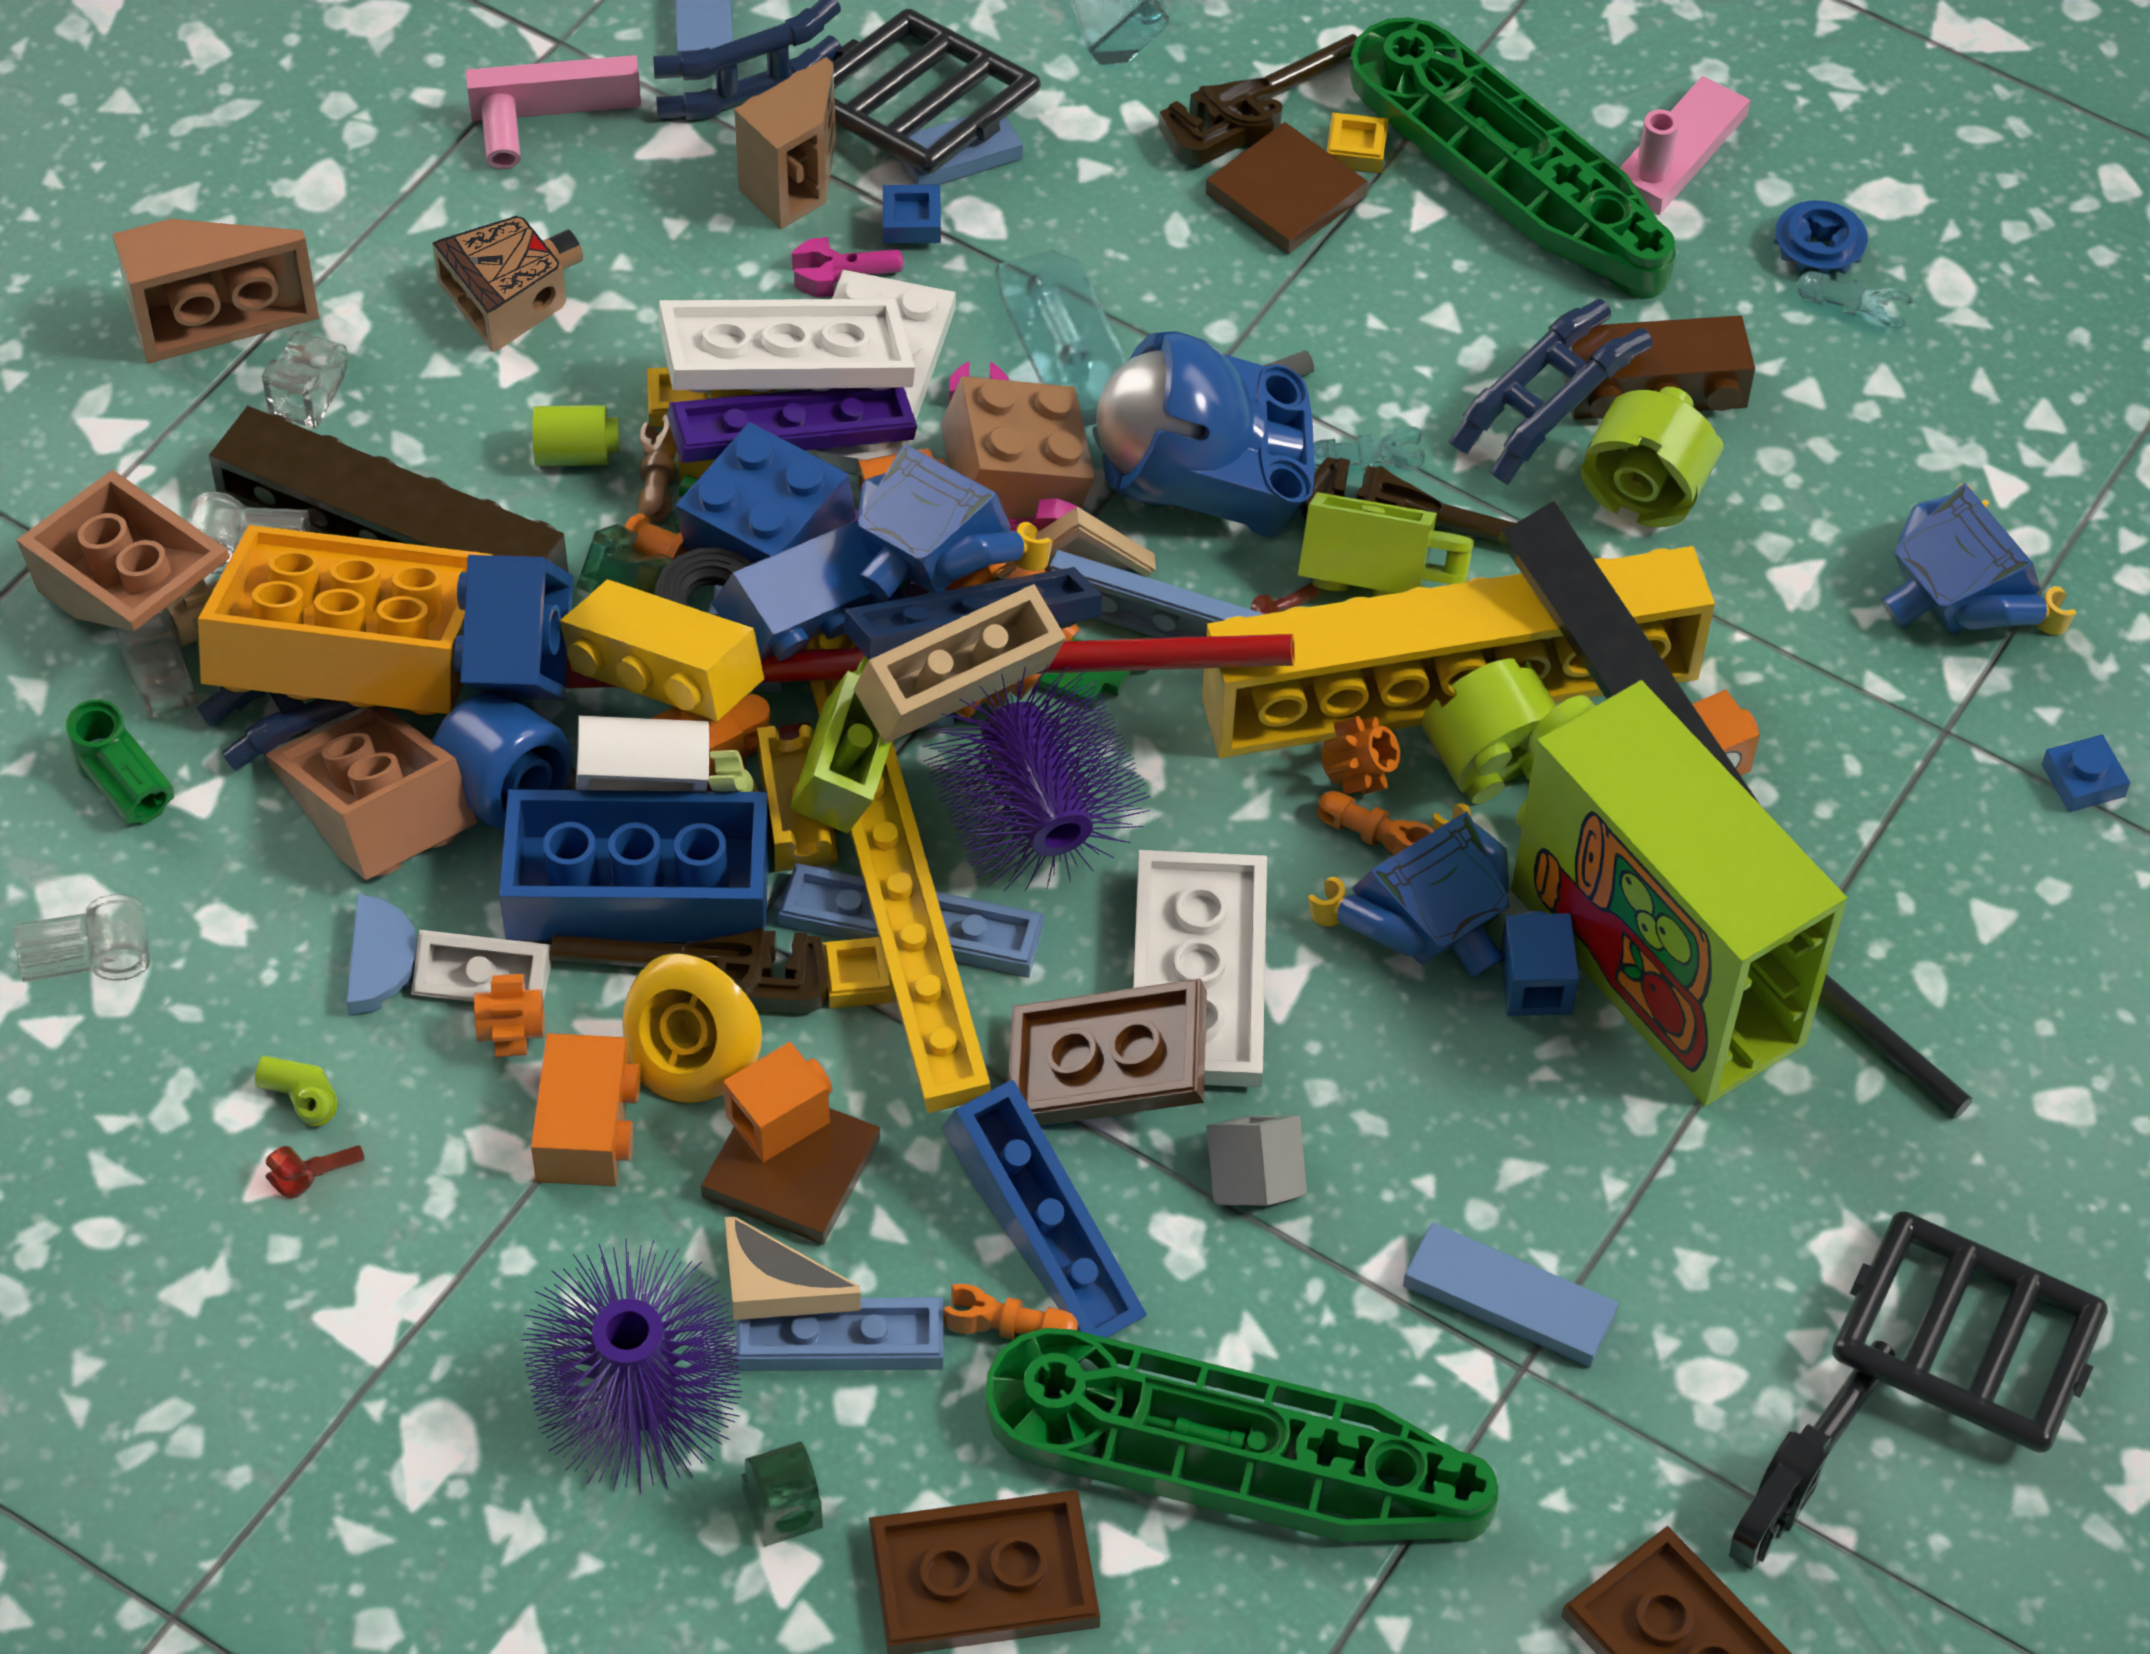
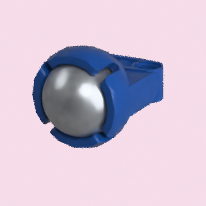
(1208, 433)

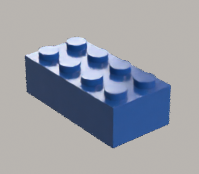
(634, 864)

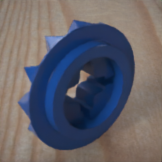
(1824, 221)

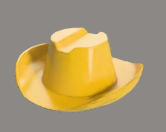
(689, 1028)

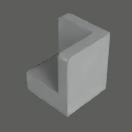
(1257, 1160)

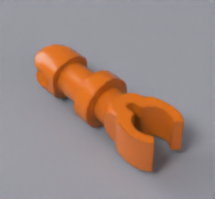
(1374, 826)
(1006, 1317)

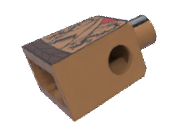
(505, 276)

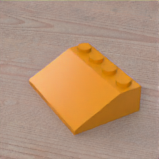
(336, 620)

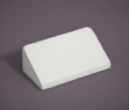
(464, 964)

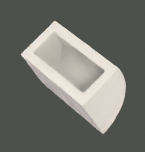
(642, 754)

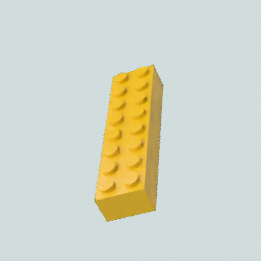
(1409, 647)

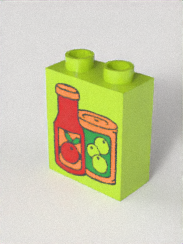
(1675, 888)

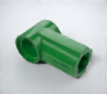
(117, 763)

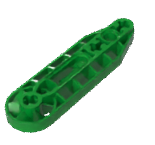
(1512, 153)
(1210, 1436)

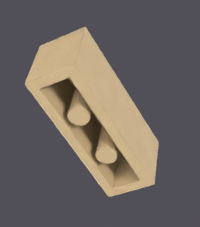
(950, 663)

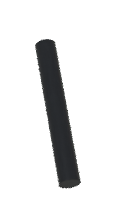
(1894, 1048)

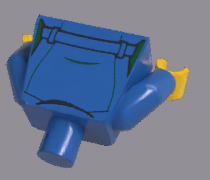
(936, 527)
(1968, 571)
(1429, 895)

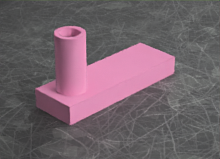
(540, 89)
(1683, 140)

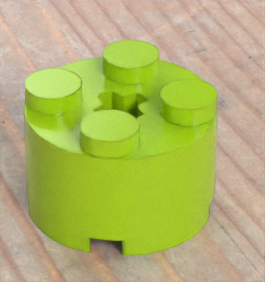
(1651, 456)
(1489, 726)

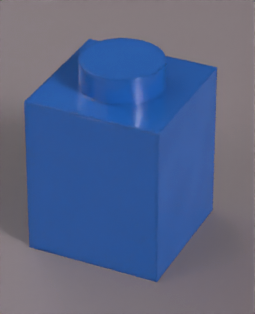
(1539, 964)

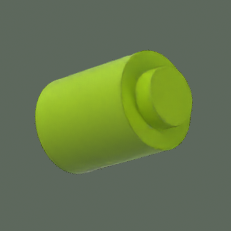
(574, 435)

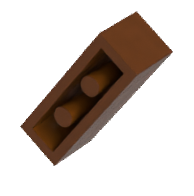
(1698, 355)

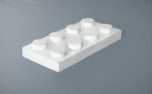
(926, 320)
(785, 344)
(1209, 923)

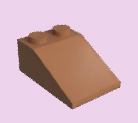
(212, 283)
(117, 555)
(374, 789)

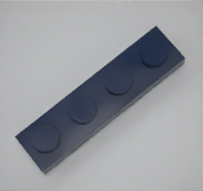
(895, 622)

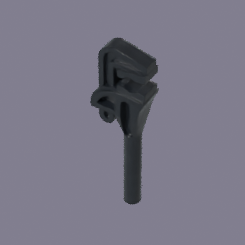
(1796, 1470)

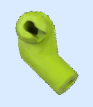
(306, 1085)

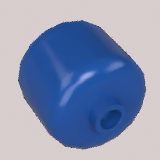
(501, 749)

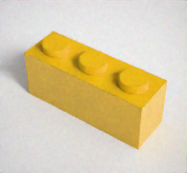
(662, 649)

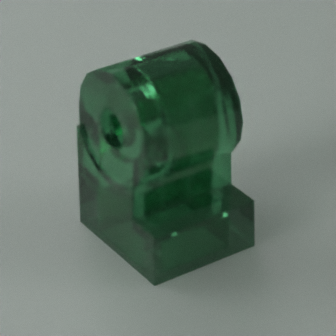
(614, 559)
(778, 1485)

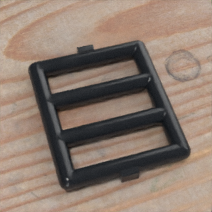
(940, 43)
(1977, 1402)

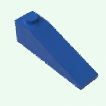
(1041, 1209)

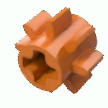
(1360, 755)
(509, 1015)

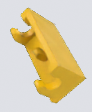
(792, 835)

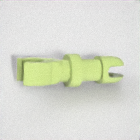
(730, 773)

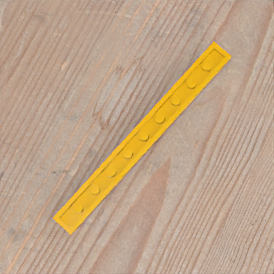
(913, 934)

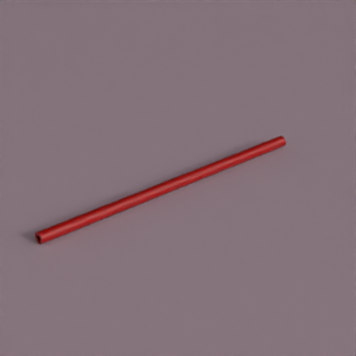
(1079, 655)

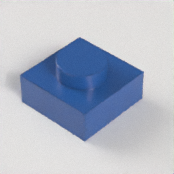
(911, 214)
(2085, 773)

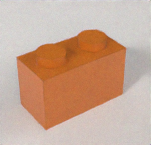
(582, 1110)

